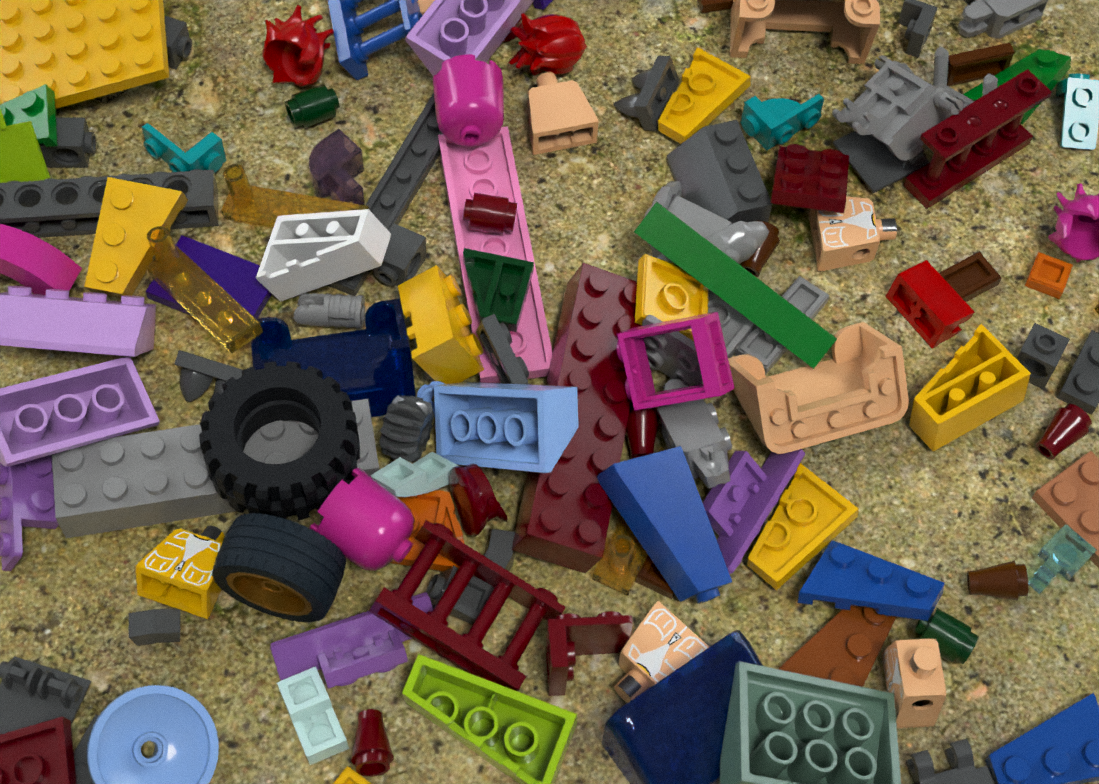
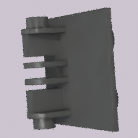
(875, 162)
(37, 694)

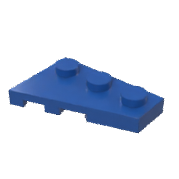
(865, 580)
(1053, 752)

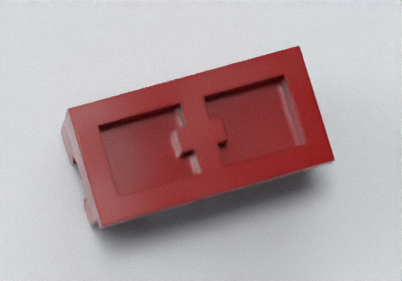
(929, 303)

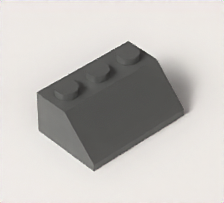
(721, 174)

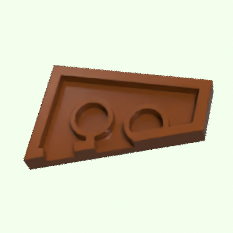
(843, 647)

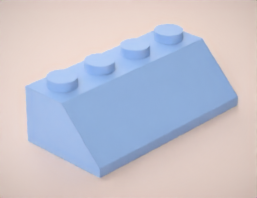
(504, 424)

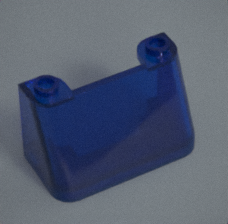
(364, 362)
(679, 723)

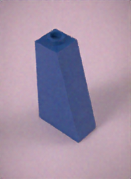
(669, 521)

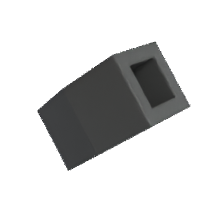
(500, 548)
(154, 626)

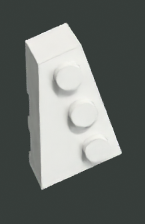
(320, 250)

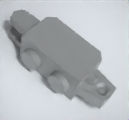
(999, 17)
(696, 430)

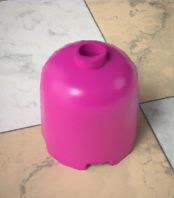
(469, 100)
(366, 522)

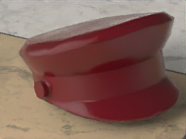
(474, 499)

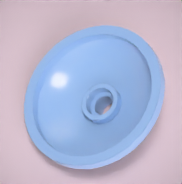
(167, 717)

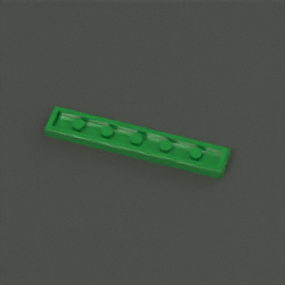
(735, 285)

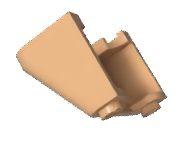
(851, 23)
(836, 399)

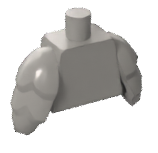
(736, 239)

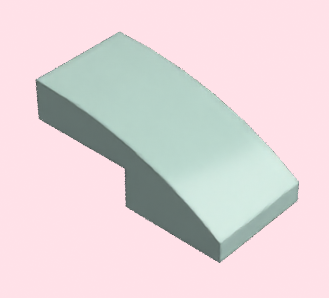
(415, 479)
(313, 715)

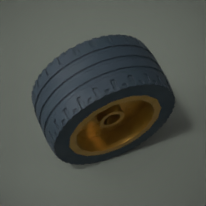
(279, 567)

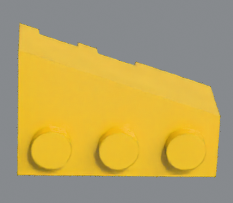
(121, 239)
(440, 327)
(968, 391)

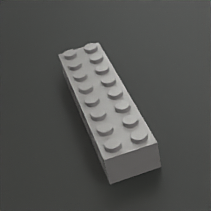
(164, 474)

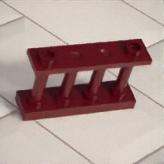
(976, 138)
(432, 628)

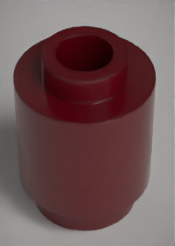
(490, 213)

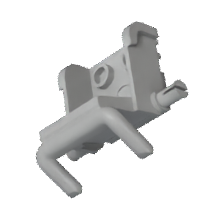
(904, 106)

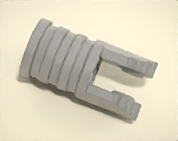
(330, 310)

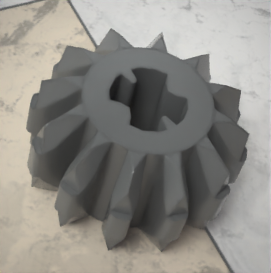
(406, 428)

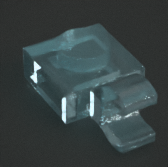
(1062, 555)

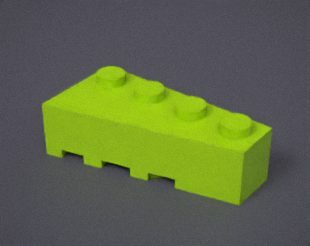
(497, 723)

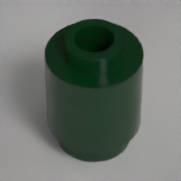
(312, 106)
(952, 635)

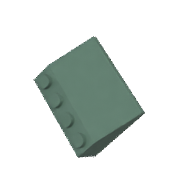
(807, 731)

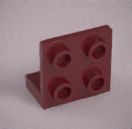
(575, 636)

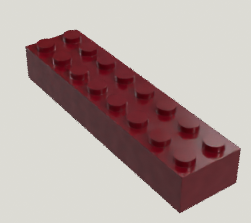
(567, 510)

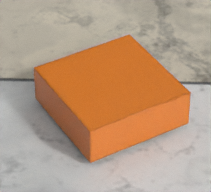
(1048, 275)

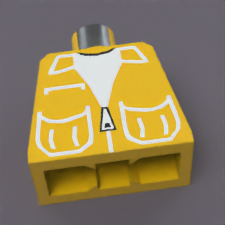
(181, 571)

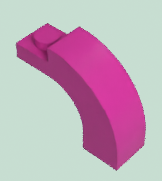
(35, 262)

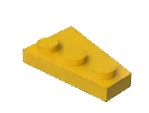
(702, 96)
(802, 525)

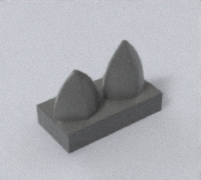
(656, 89)
(199, 372)

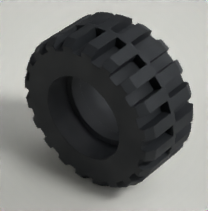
(268, 397)

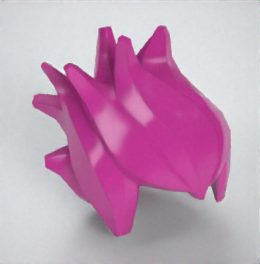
(1078, 225)

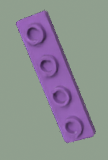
(24, 502)
(743, 504)
(346, 648)

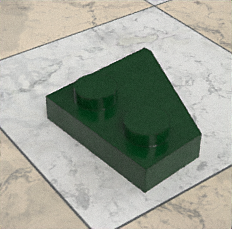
(498, 285)

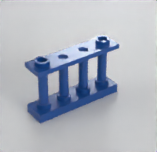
(349, 27)

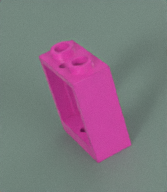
(710, 353)

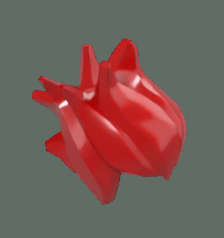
(549, 44)
(295, 49)

